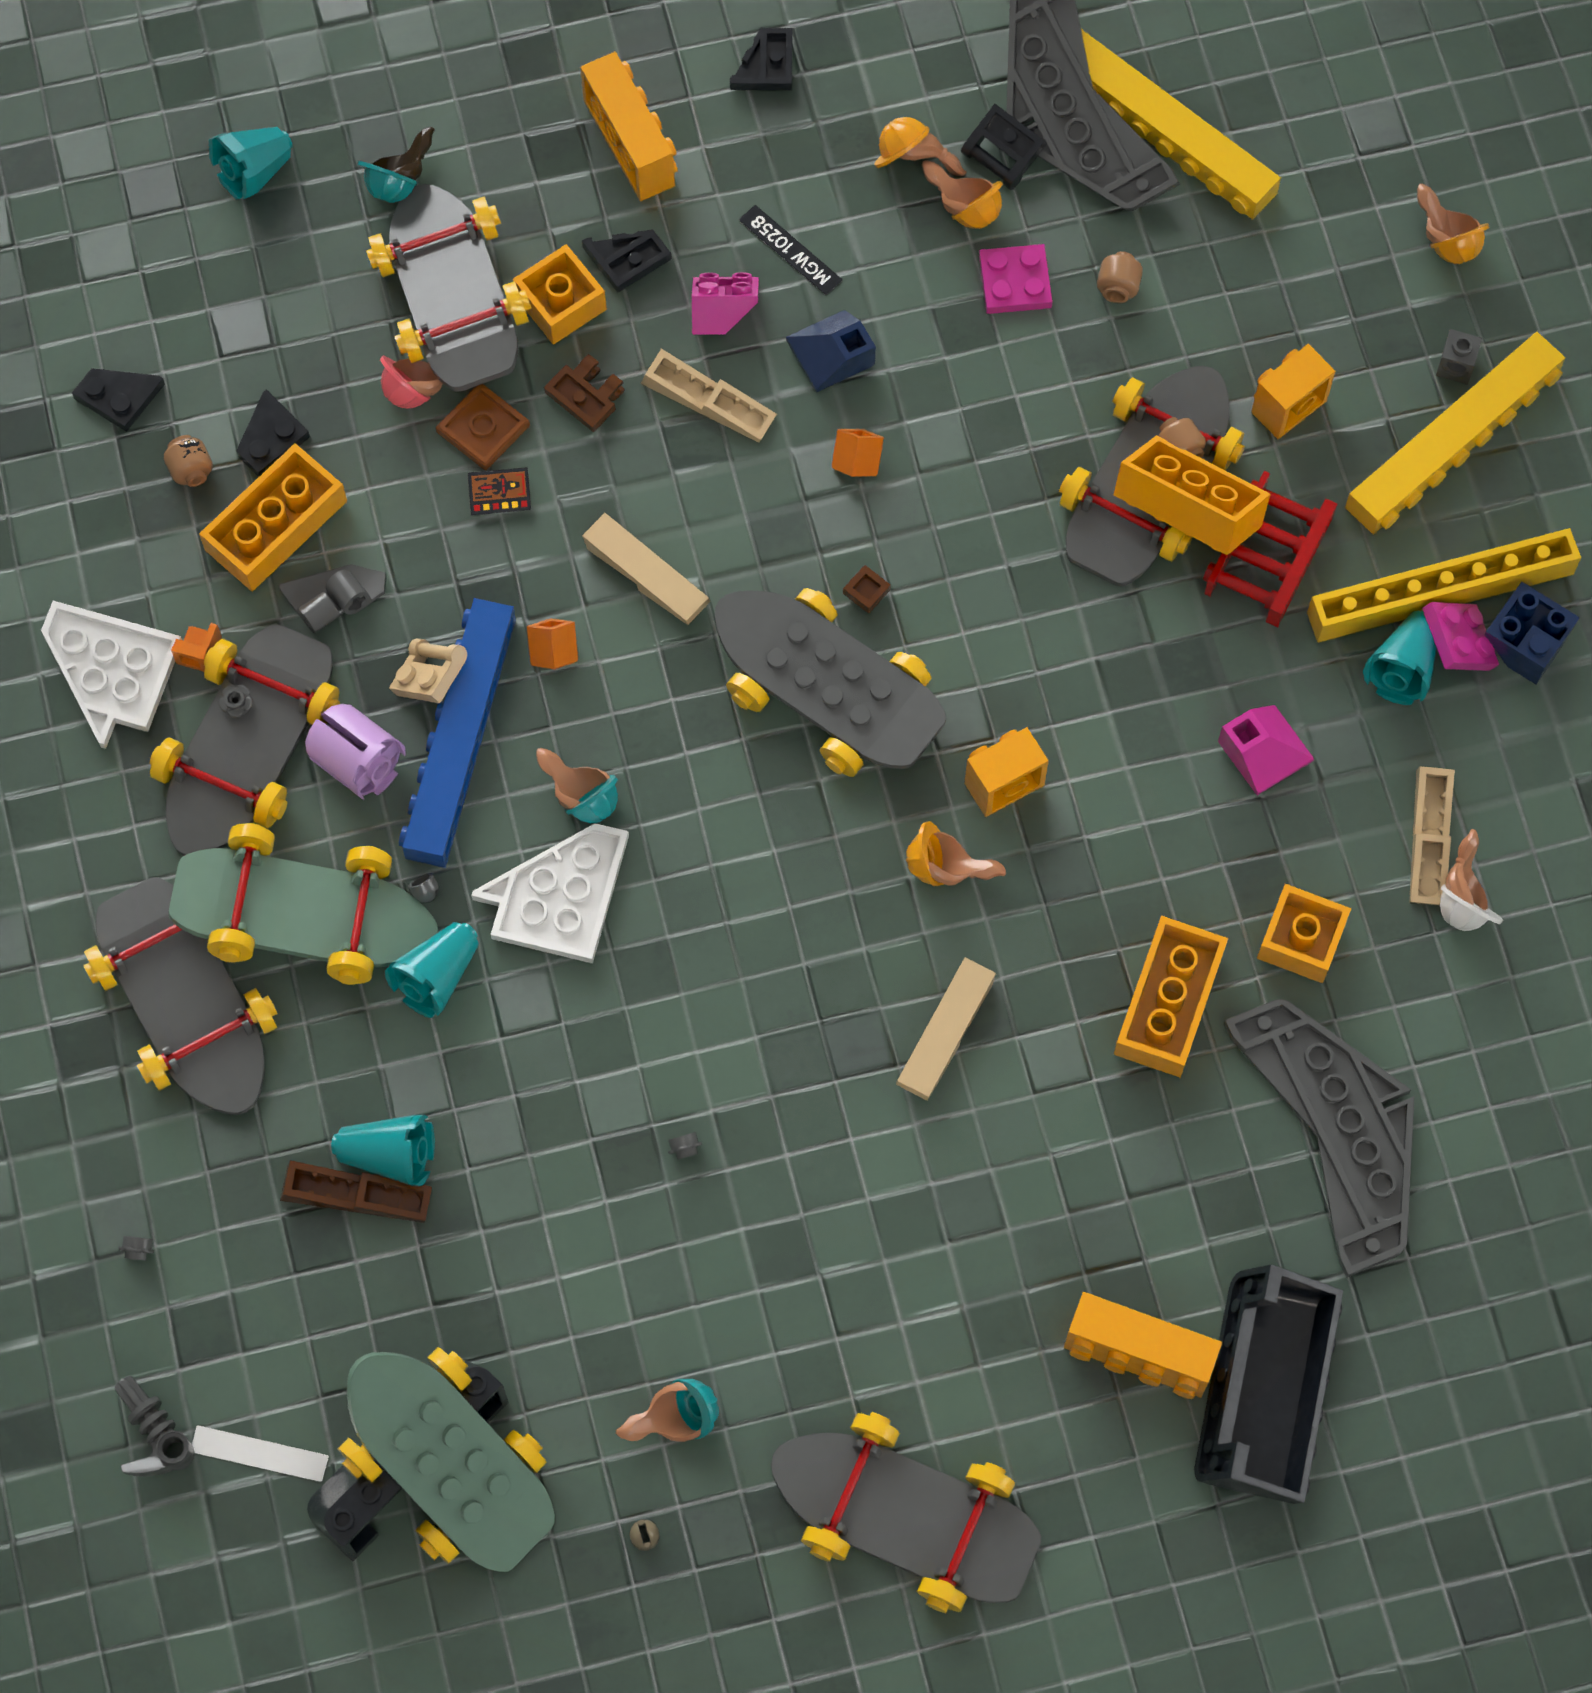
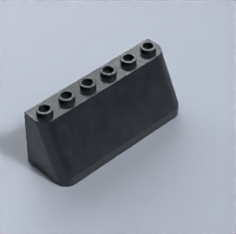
(1269, 1384)
(348, 1504)

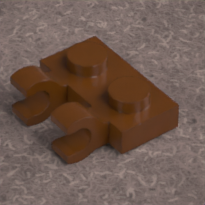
(580, 398)

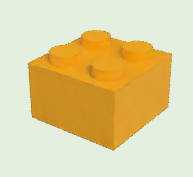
(561, 294)
(1292, 390)
(1005, 771)
(1304, 933)

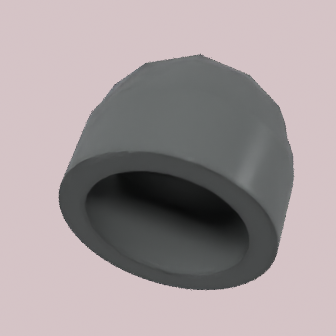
(424, 888)

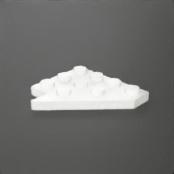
(110, 666)
(560, 895)

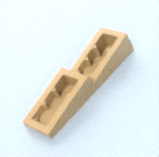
(712, 399)
(645, 568)
(1431, 834)
(946, 1029)

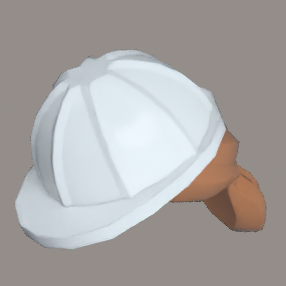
(1462, 896)

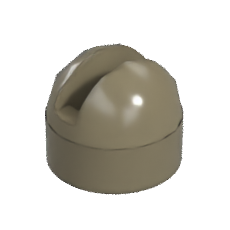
(652, 1531)

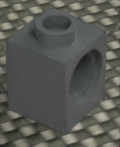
(1459, 356)

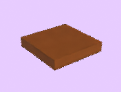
(482, 426)

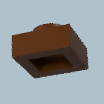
(866, 589)

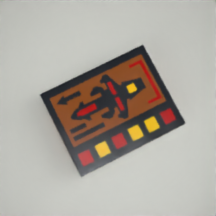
(499, 491)

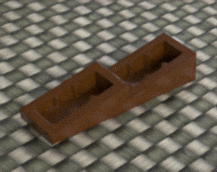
(354, 1192)

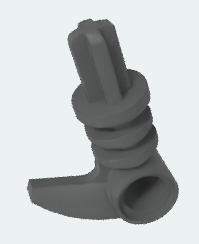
(161, 1432)

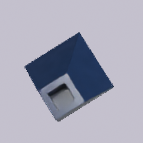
(833, 349)
(1530, 632)

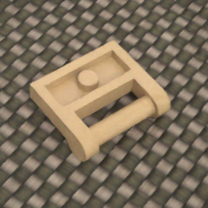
(424, 680)

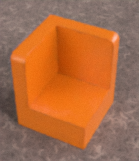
(857, 452)
(552, 643)
(195, 646)

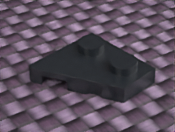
(767, 62)
(627, 256)
(117, 394)
(269, 434)

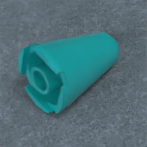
(1404, 662)
(433, 968)
(388, 1148)

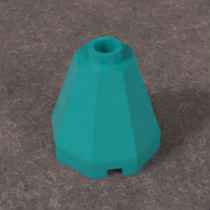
(249, 158)

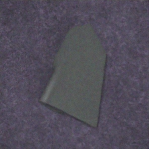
(332, 593)

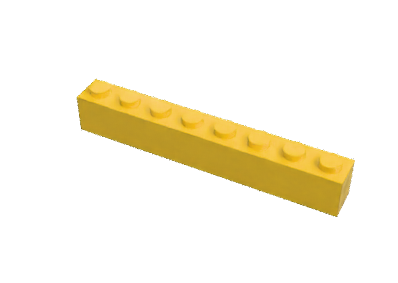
(1180, 133)
(1455, 433)
(1449, 581)

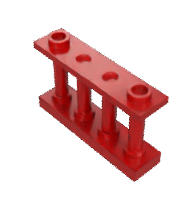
(1288, 573)

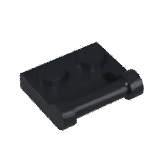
(1009, 137)

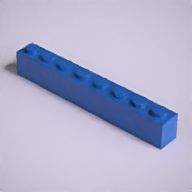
(458, 735)

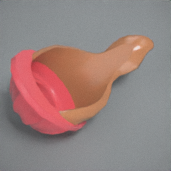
(407, 382)

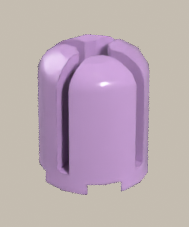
(354, 750)

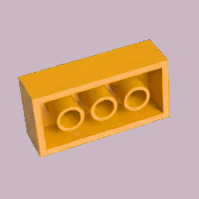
(629, 125)
(1191, 495)
(273, 517)
(1170, 996)
(1142, 1346)

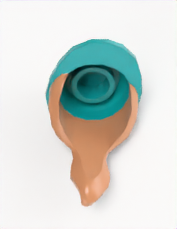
(582, 791)
(677, 1412)

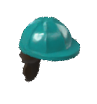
(395, 176)

